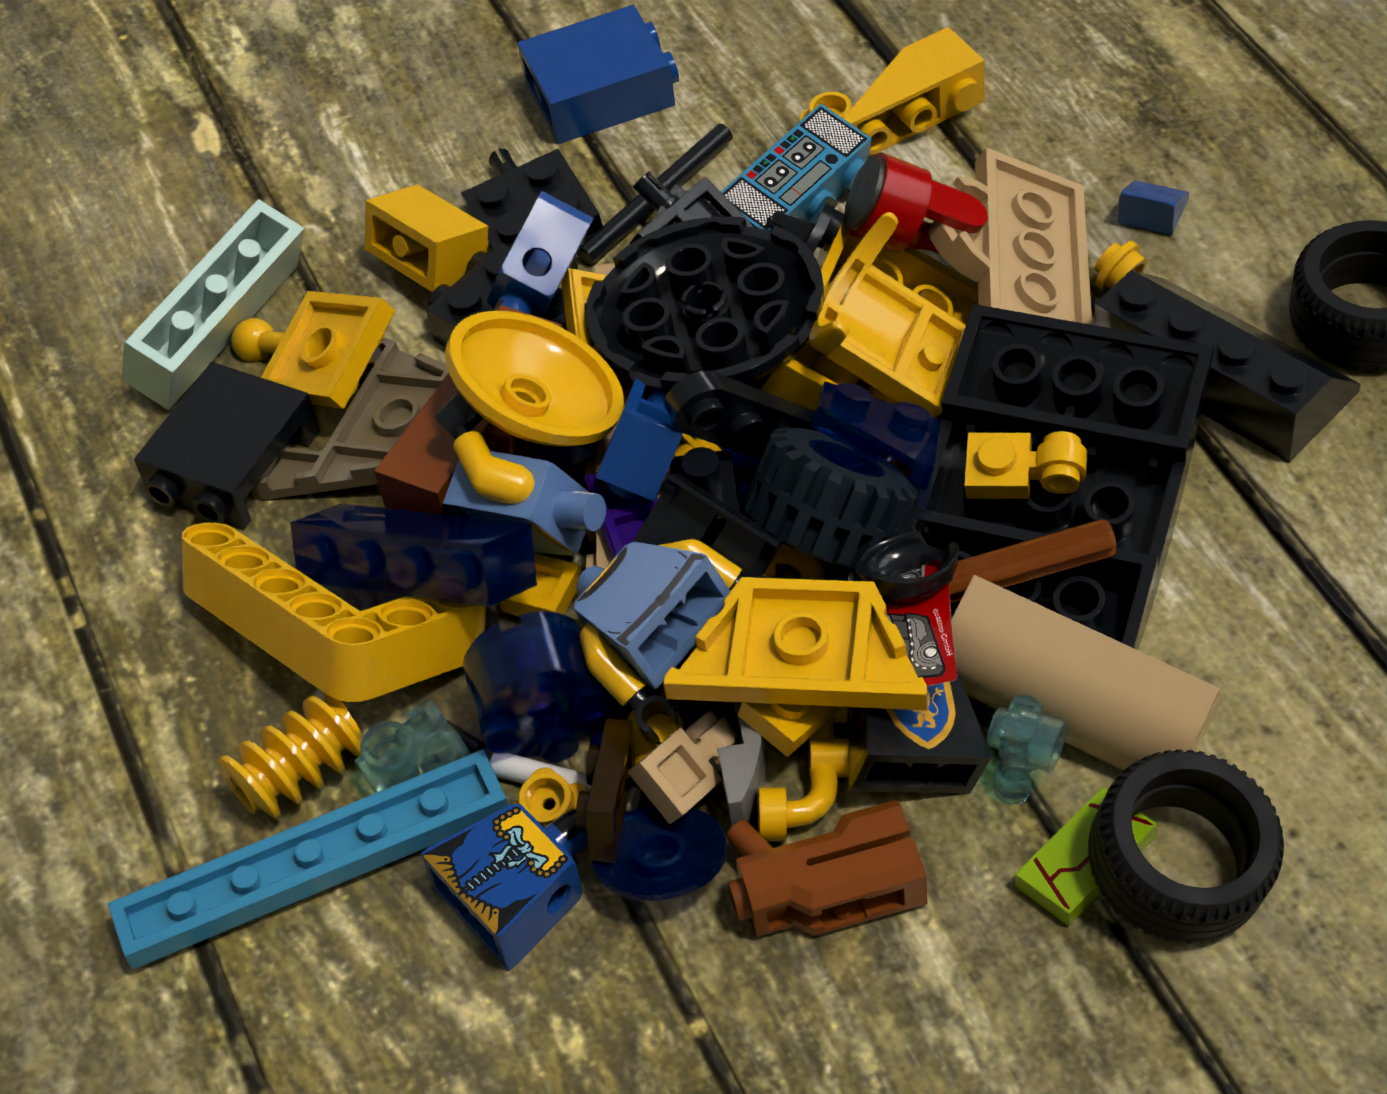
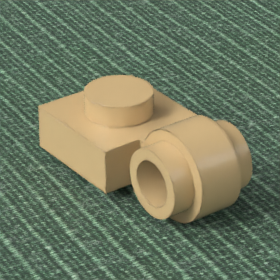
(684, 765)

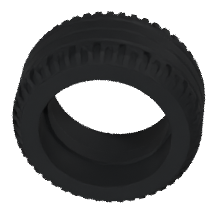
(1326, 323)
(1219, 795)

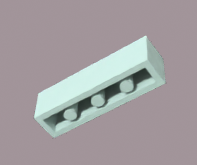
(210, 302)

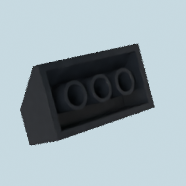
(1254, 379)

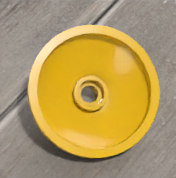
(533, 379)

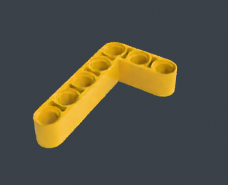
(314, 631)

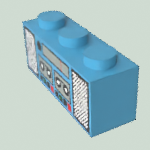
(801, 169)

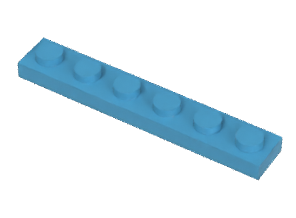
(305, 859)

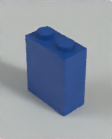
(598, 73)

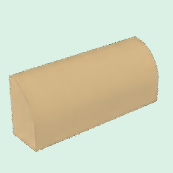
(1110, 694)

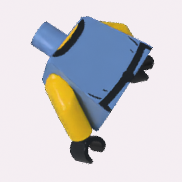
(516, 487)
(646, 617)

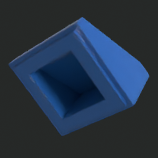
(1151, 206)

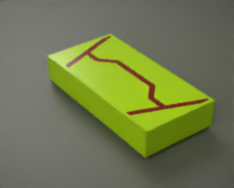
(1061, 872)

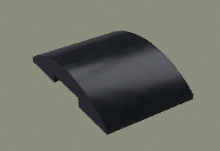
(1137, 416)

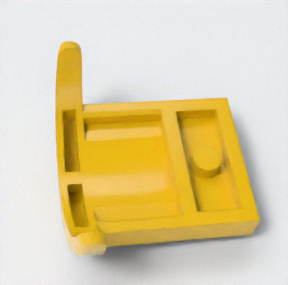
(886, 329)

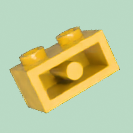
(422, 235)

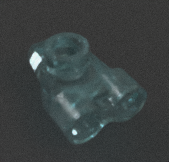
(1025, 743)
(403, 751)

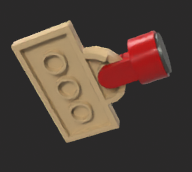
(1006, 229)

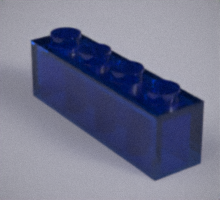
(415, 554)

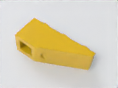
(920, 89)

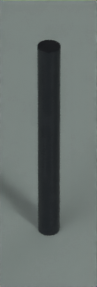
(638, 208)

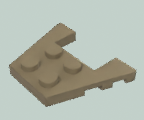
(374, 421)

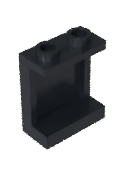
(223, 443)

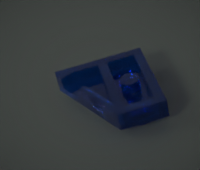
(876, 426)

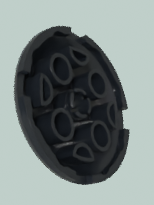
(705, 301)

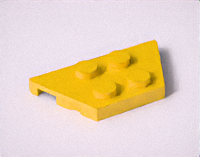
(800, 648)

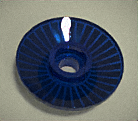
(664, 858)

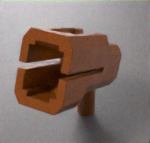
(831, 878)

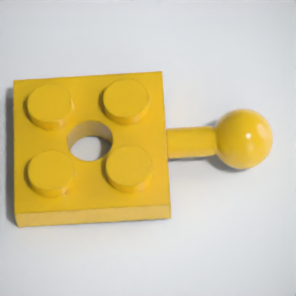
(339, 323)

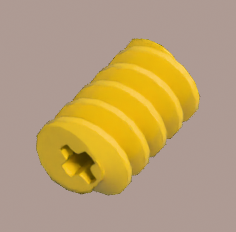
(292, 755)

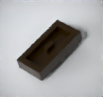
(604, 807)

